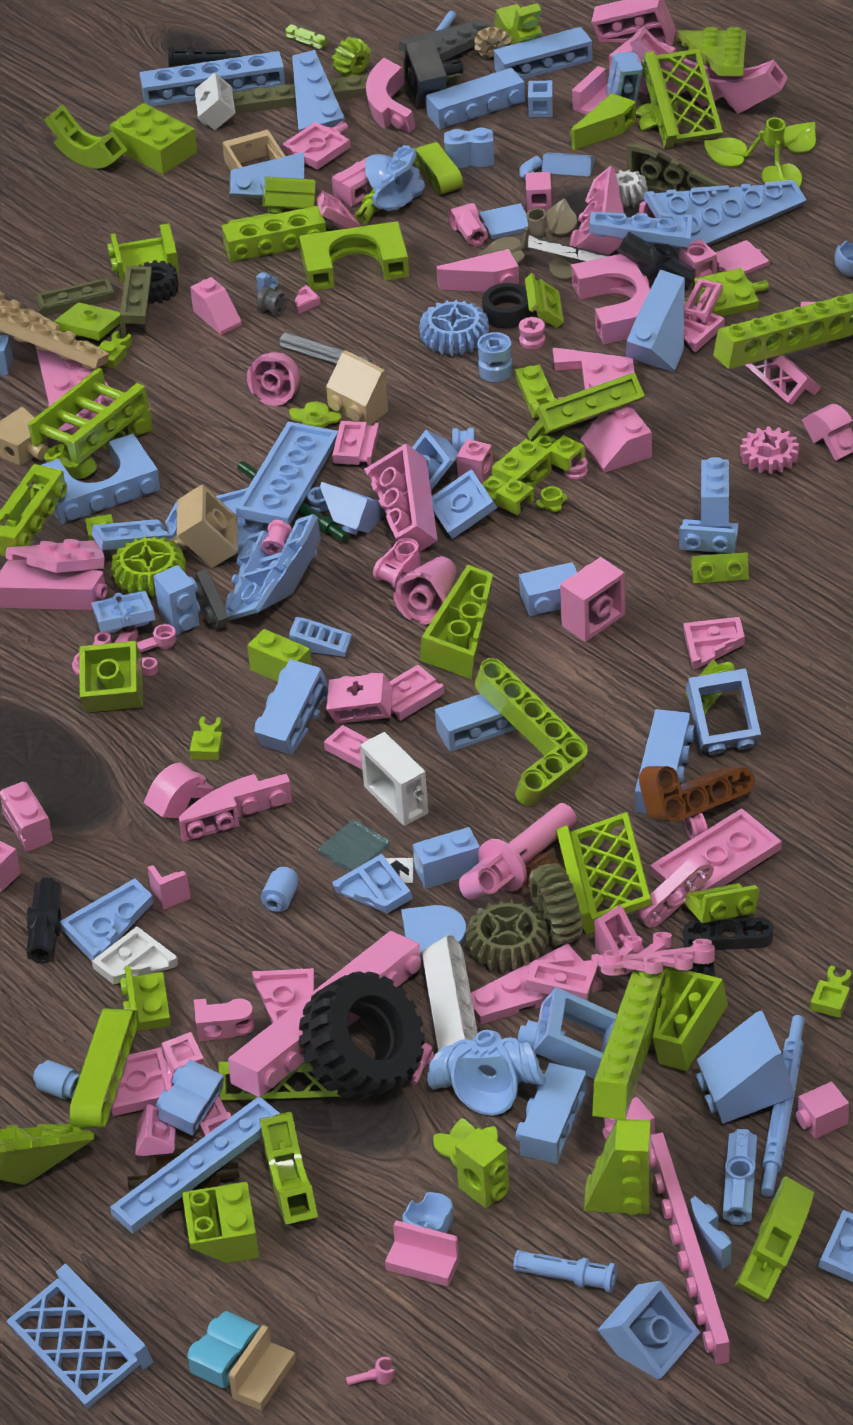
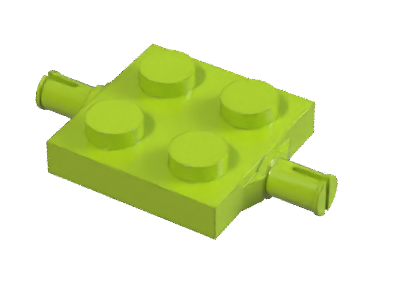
(737, 292)

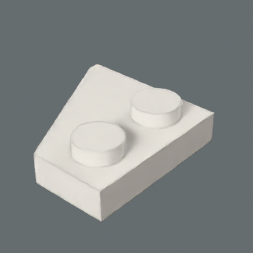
(137, 950)

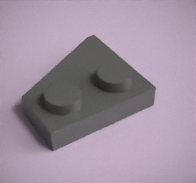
(210, 601)

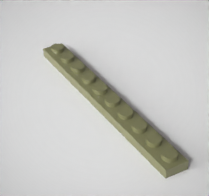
(284, 94)

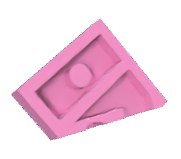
(336, 211)
(699, 333)

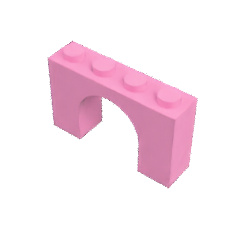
(607, 276)

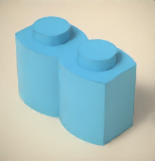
(221, 1348)

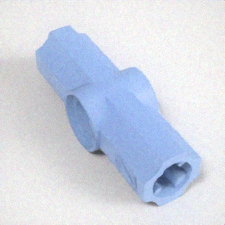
(740, 1177)

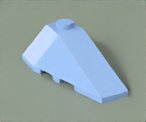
(659, 327)

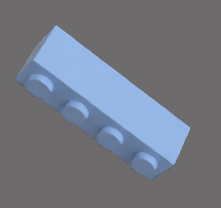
(545, 53)
(475, 98)
(667, 746)

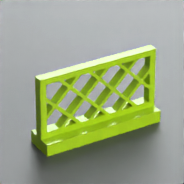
(661, 102)
(586, 405)
(579, 872)

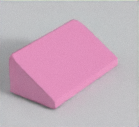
(154, 1135)

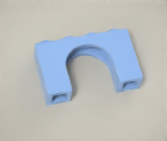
(134, 478)

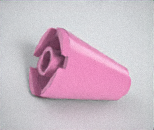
(425, 589)

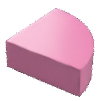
(306, 299)

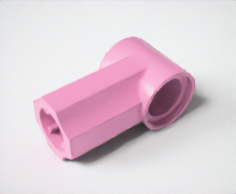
(467, 221)

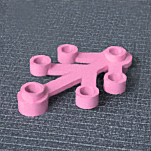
(163, 638)
(654, 956)

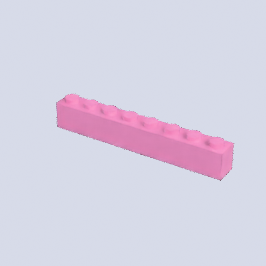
(277, 1048)

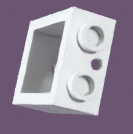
(393, 778)

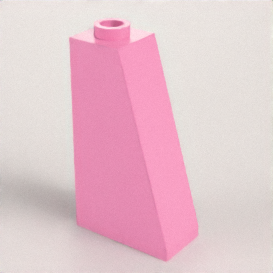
(41, 589)

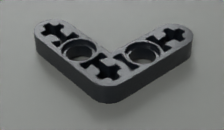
(713, 930)

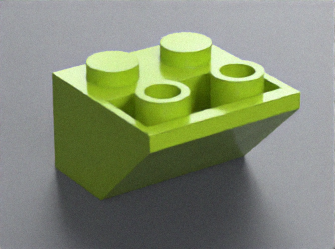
(221, 1222)

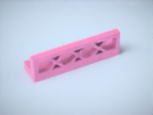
(794, 372)

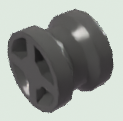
(271, 300)

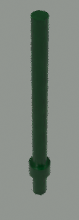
(326, 523)

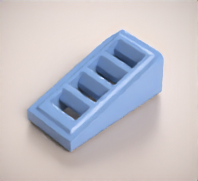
(313, 633)

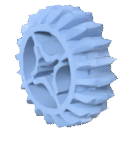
(453, 327)

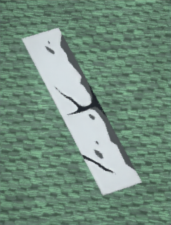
(562, 249)

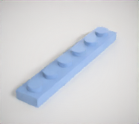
(192, 1166)

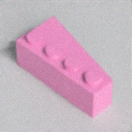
(405, 494)

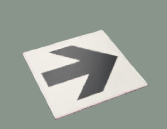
(403, 868)

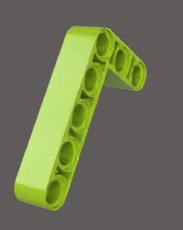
(536, 730)

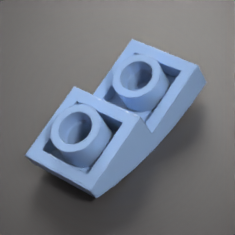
(713, 1242)

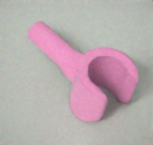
(427, 1056)
(380, 1373)

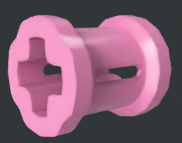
(277, 536)

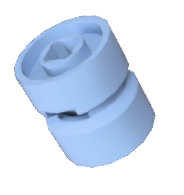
(494, 357)

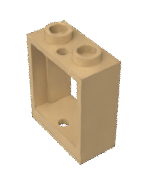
(261, 146)

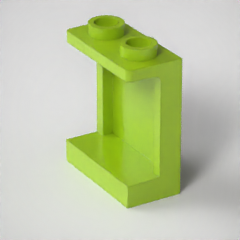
(142, 251)

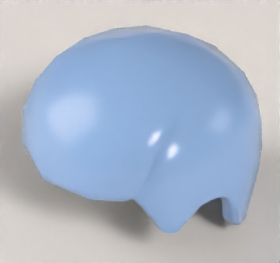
(844, 258)
(432, 1213)

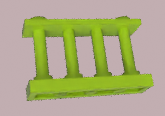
(98, 430)

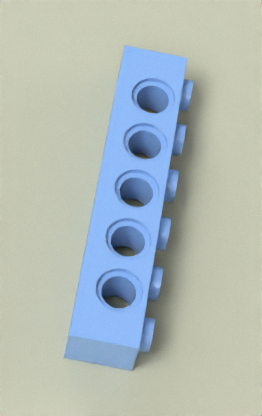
(242, 73)

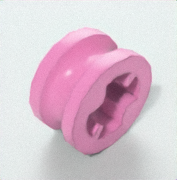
(578, 469)
(695, 825)

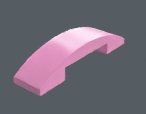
(178, 1053)

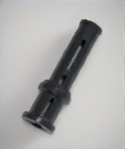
(193, 56)

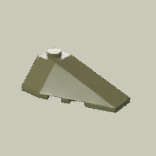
(664, 172)

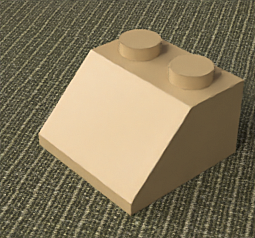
(357, 389)

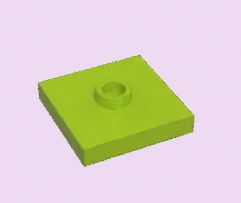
(88, 321)

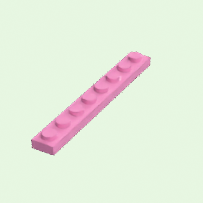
(689, 1256)

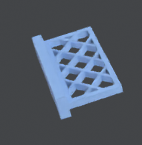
(105, 1324)

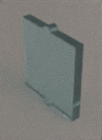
(353, 846)

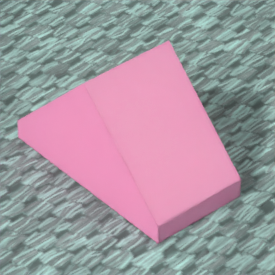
(611, 930)

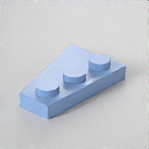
(248, 180)

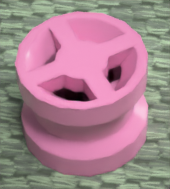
(531, 333)

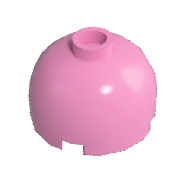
(274, 378)

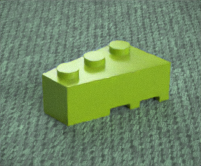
(687, 1016)
(623, 1171)

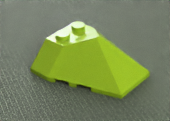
(33, 1150)

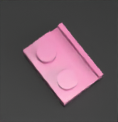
(355, 443)
(413, 691)

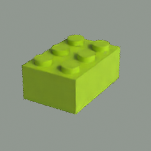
(155, 138)

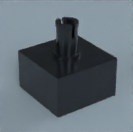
(425, 70)

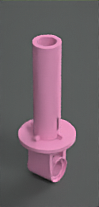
(503, 863)

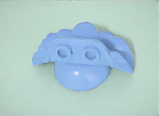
(383, 172)
(485, 1071)

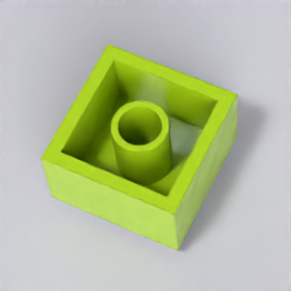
(111, 676)

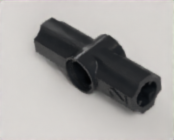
(653, 257)
(44, 920)

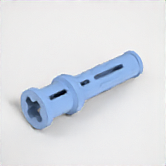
(580, 1272)

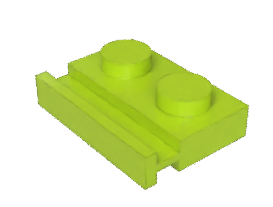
(544, 300)

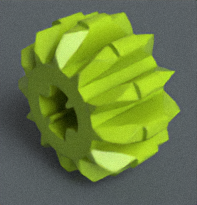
(351, 57)

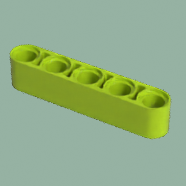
(103, 1068)

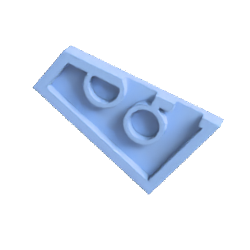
(107, 919)

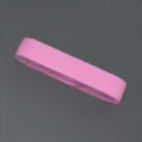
(688, 877)

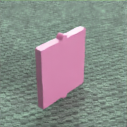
(742, 256)

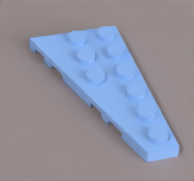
(726, 210)

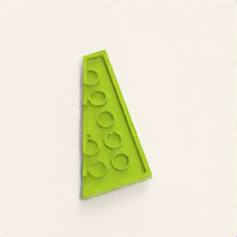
(719, 48)

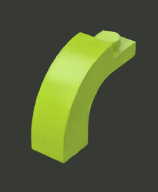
(519, 22)
(80, 145)
(286, 1168)

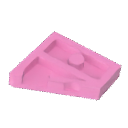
(712, 639)
(565, 974)

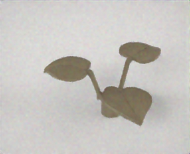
(558, 221)

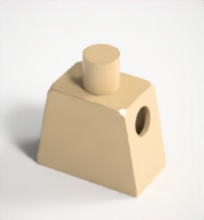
(16, 439)

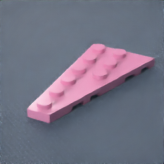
(62, 376)

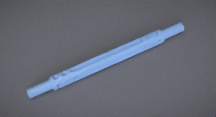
(782, 1111)

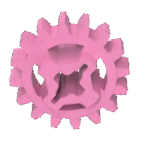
(769, 450)

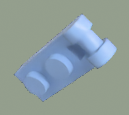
(116, 534)

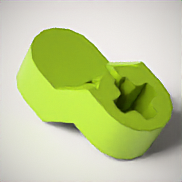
(75, 470)

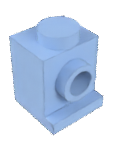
(540, 98)

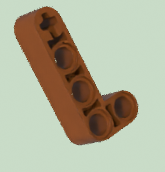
(672, 802)

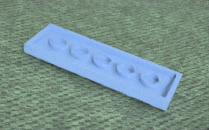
(287, 473)

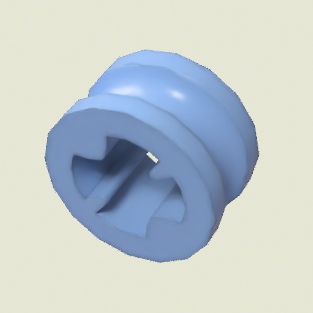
(316, 500)

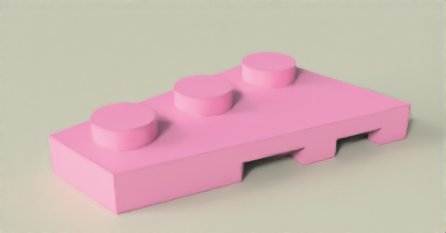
(283, 989)

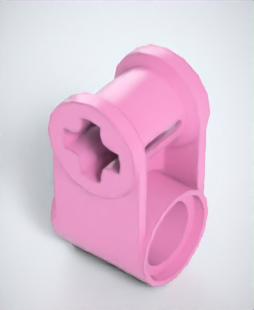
(398, 561)

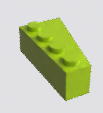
(457, 628)

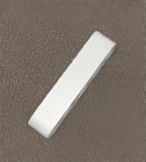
(449, 992)

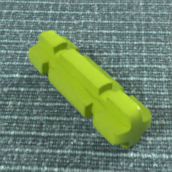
(305, 36)

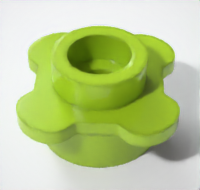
(551, 499)

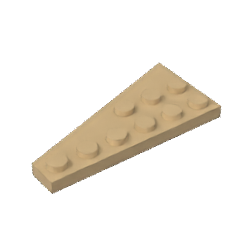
(33, 327)

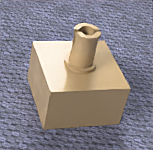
(206, 526)

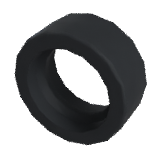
(503, 294)

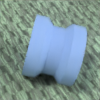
(459, 437)

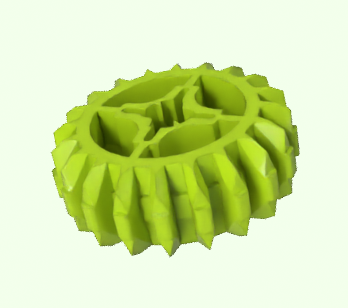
(141, 560)

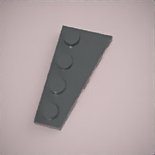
(452, 39)

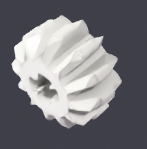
(631, 187)

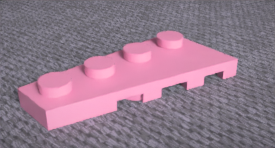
(509, 993)

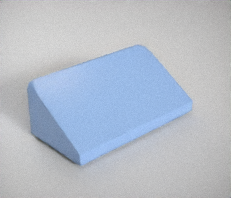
(568, 164)

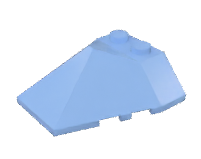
(271, 578)

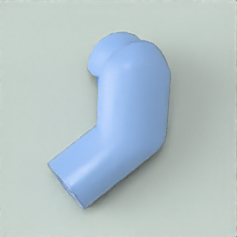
(530, 166)

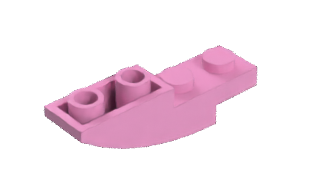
(225, 805)

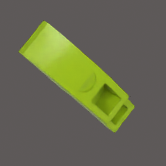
(775, 1239)

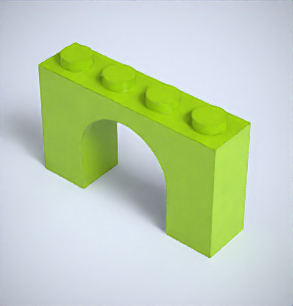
(379, 241)

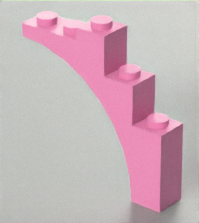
(739, 91)

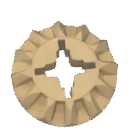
(491, 35)

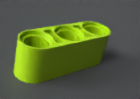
(438, 168)

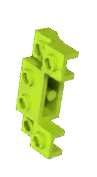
(526, 466)

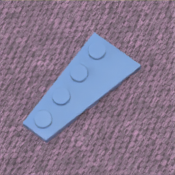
(313, 93)
(653, 230)

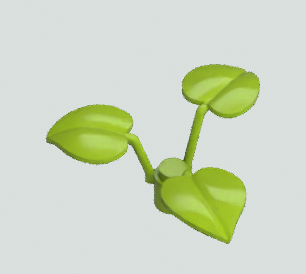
(797, 139)

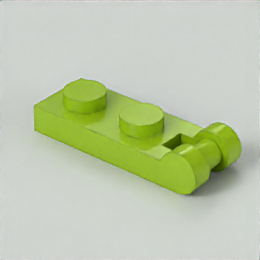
(534, 387)

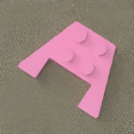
(595, 367)

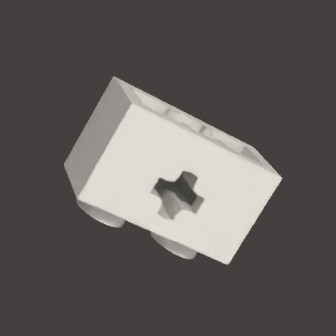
(214, 101)

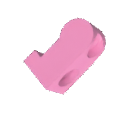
(223, 1019)

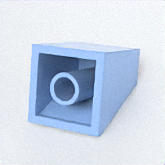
(744, 1071)

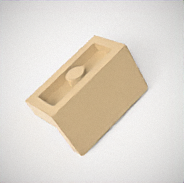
(260, 1370)

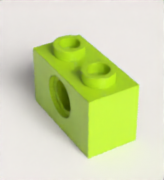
(482, 1168)

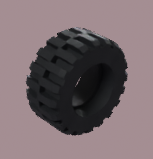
(334, 1053)

